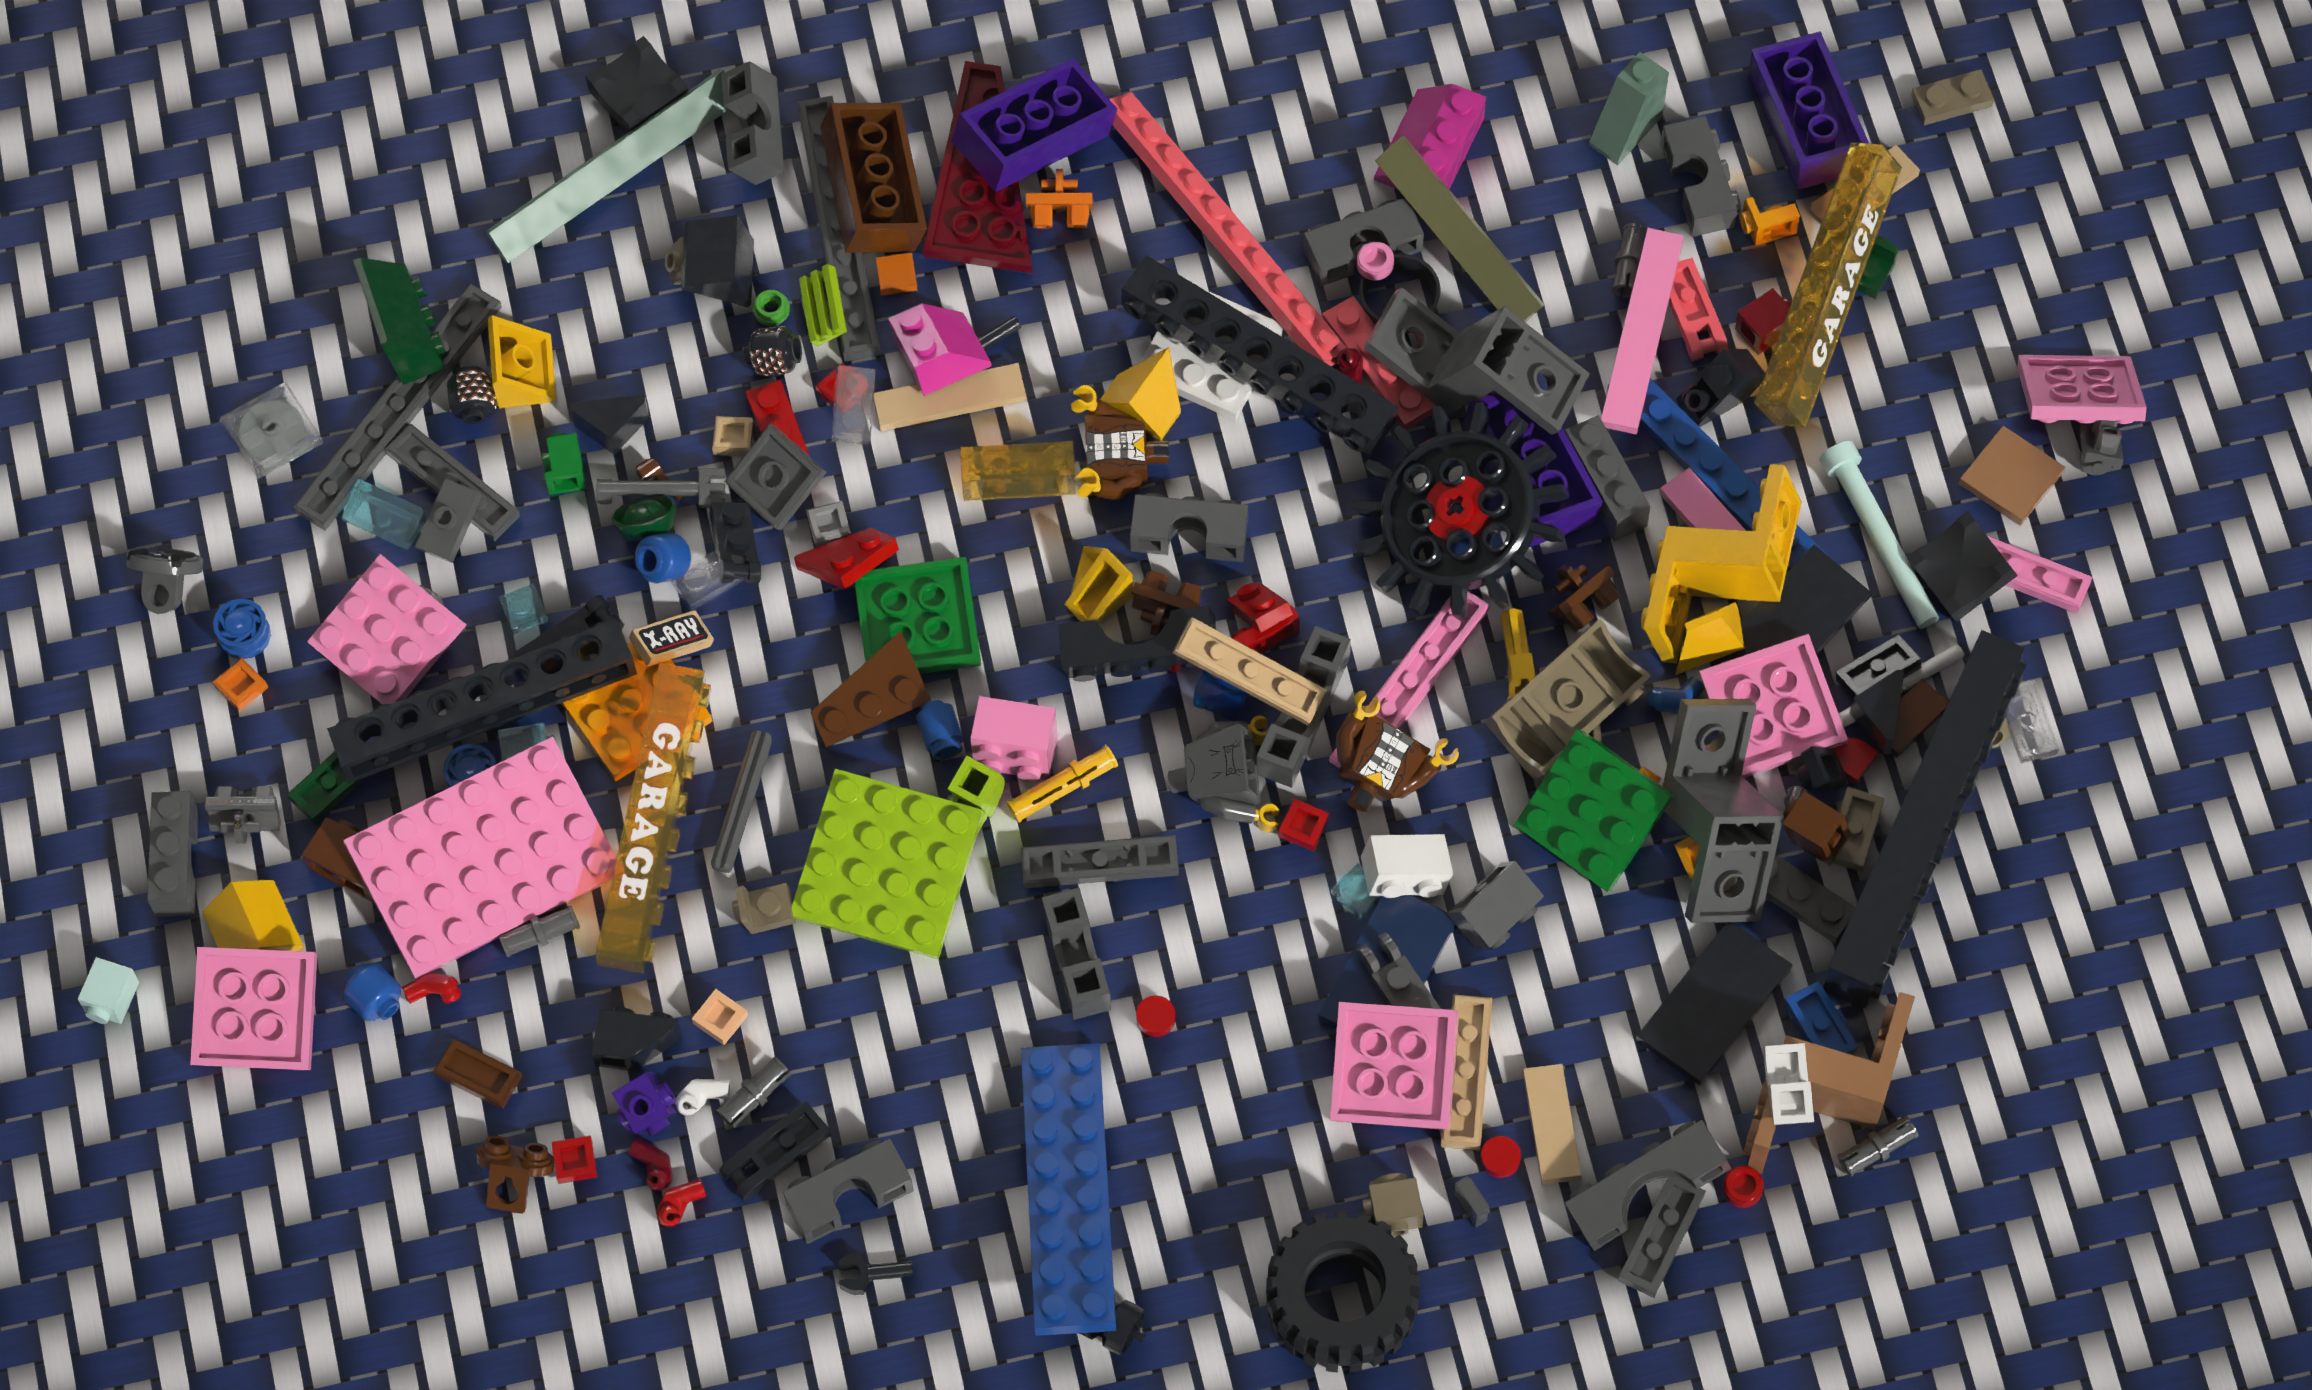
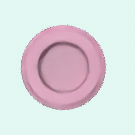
(1375, 261)

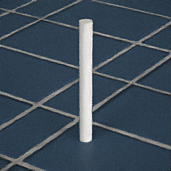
(1928, 669)

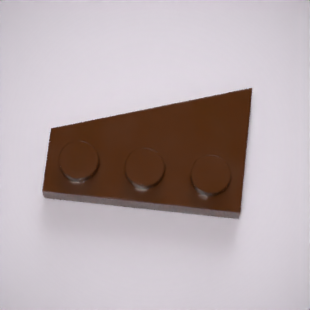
(872, 695)

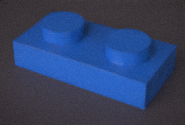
(1819, 1019)

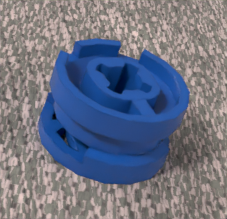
(243, 629)
(467, 762)

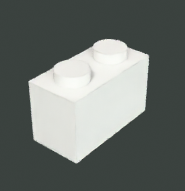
(1406, 865)

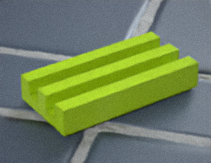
(818, 308)

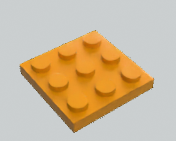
(617, 715)

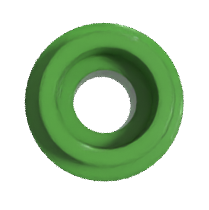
(768, 299)

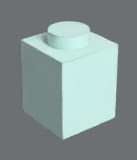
(108, 991)

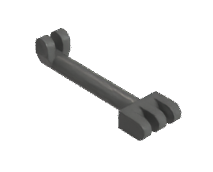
(703, 488)

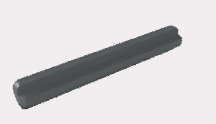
(741, 801)

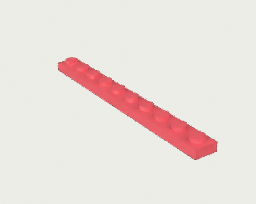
(1225, 230)

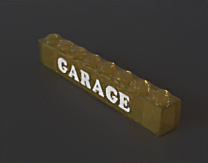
(1828, 285)
(651, 818)

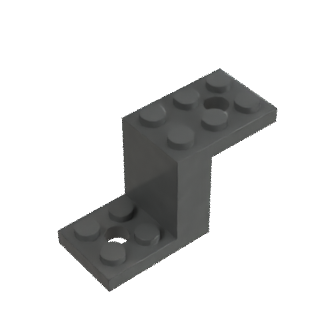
(1484, 357)
(1721, 810)

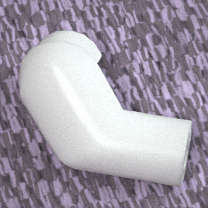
(699, 1092)

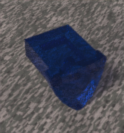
(1219, 697)

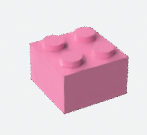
(1015, 738)

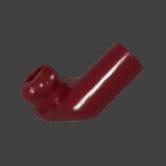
(1350, 363)
(657, 1164)

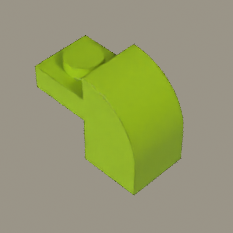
(977, 787)

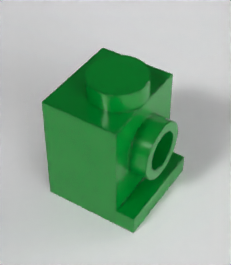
(563, 464)

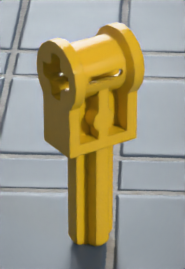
(1520, 661)

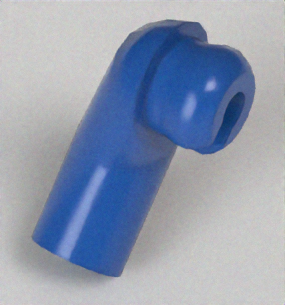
(1668, 699)

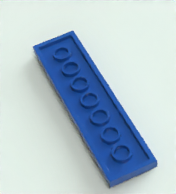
(1068, 1190)

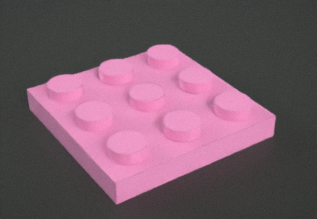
(2081, 388)
(386, 632)
(1790, 699)
(254, 1008)
(1394, 1065)

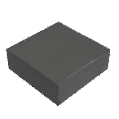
(1471, 1201)

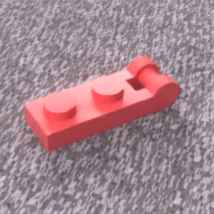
(1695, 312)

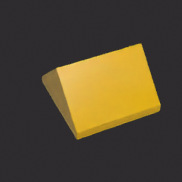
(520, 364)
(252, 918)

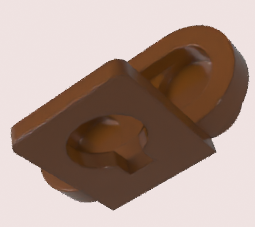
(512, 1162)

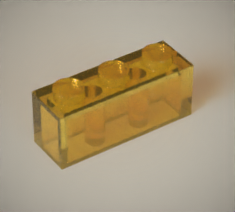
(1018, 470)

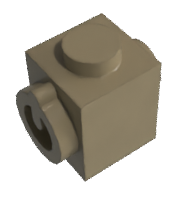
(1394, 1201)

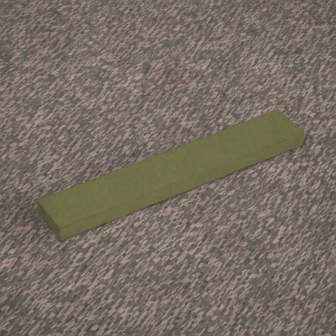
(1457, 230)

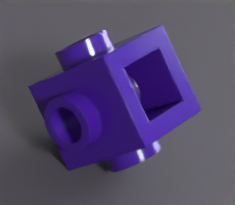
(632, 1100)

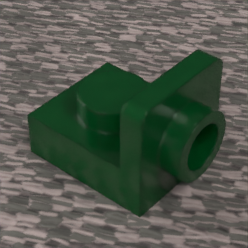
(1878, 267)

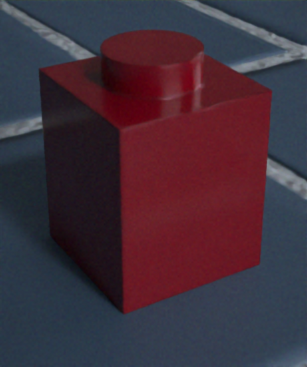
(1763, 320)

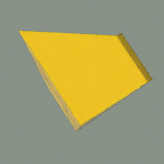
(1148, 393)
(1099, 585)
(1711, 637)

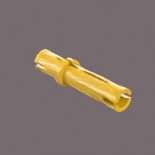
(1075, 776)

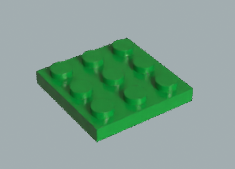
(928, 606)
(1594, 810)

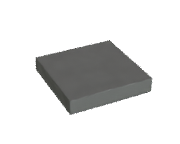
(775, 476)

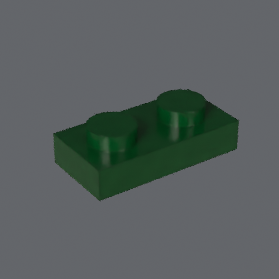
(322, 789)

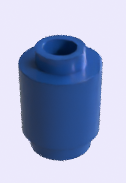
(940, 729)

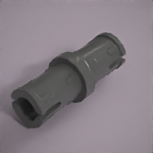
(1628, 259)
(539, 931)
(754, 1092)
(1877, 1145)

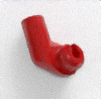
(433, 983)
(676, 1200)

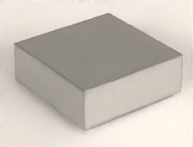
(828, 523)

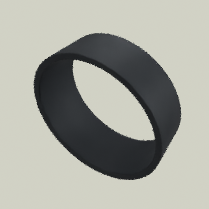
(1406, 264)

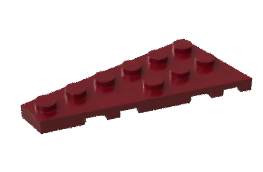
(967, 216)

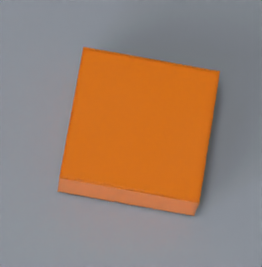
(896, 274)
(240, 684)

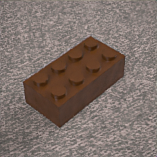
(873, 177)

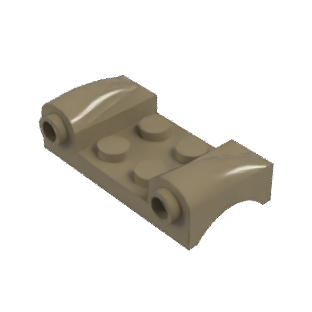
(1567, 696)

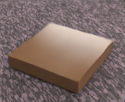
(2011, 475)

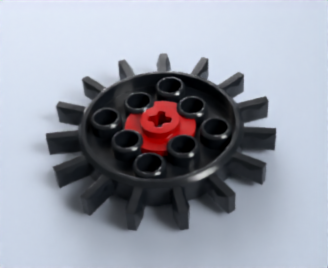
(1472, 492)

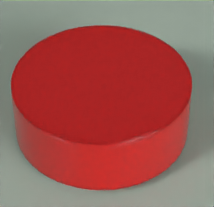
(1155, 1016)
(1500, 1157)
(1743, 1186)

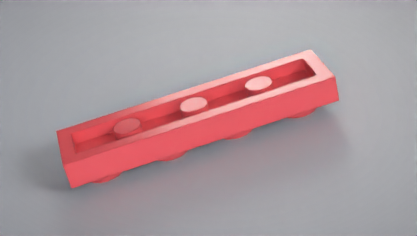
(1354, 328)

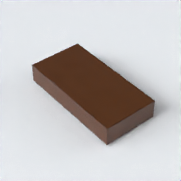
(1916, 713)
(477, 1074)

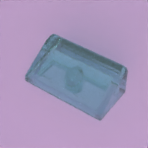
(383, 514)

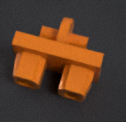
(1042, 204)

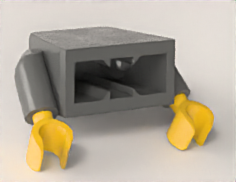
(1224, 772)

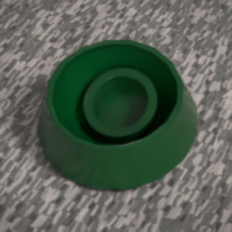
(645, 517)

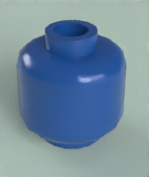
(662, 557)
(371, 992)

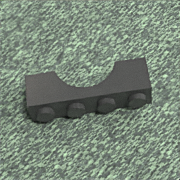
(1288, 738)
(1604, 1206)

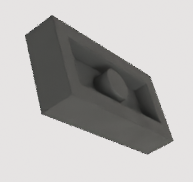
(448, 520)

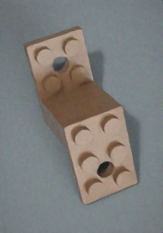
(1840, 1082)

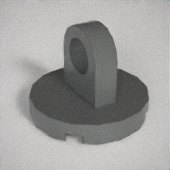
(166, 569)

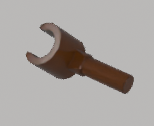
(651, 470)

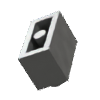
(1496, 906)

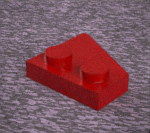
(847, 558)

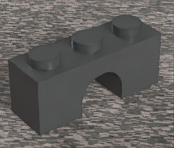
(753, 97)
(1693, 149)
(1331, 245)
(1623, 504)
(1160, 518)
(170, 866)
(1075, 953)
(874, 1170)

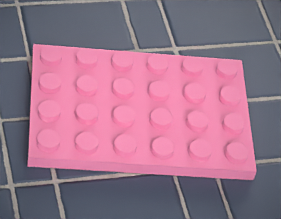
(483, 857)

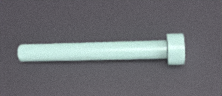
(1842, 462)

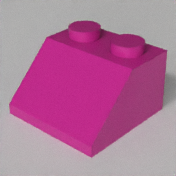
(937, 346)

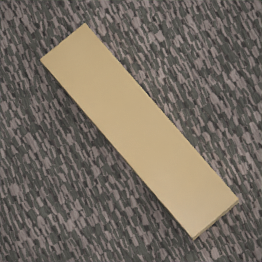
(974, 393)
(1249, 671)
(1469, 1072)

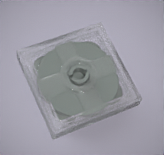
(271, 430)

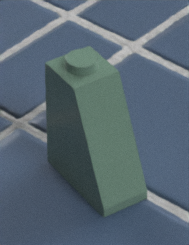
(1631, 108)

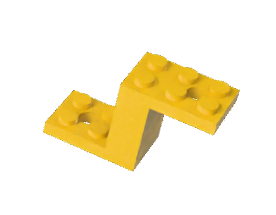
(1721, 563)

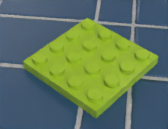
(886, 863)

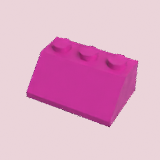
(1441, 128)

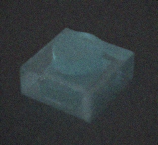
(523, 608)
(1353, 892)

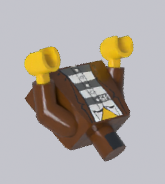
(1114, 449)
(1382, 758)

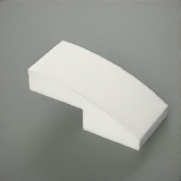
(1788, 1084)

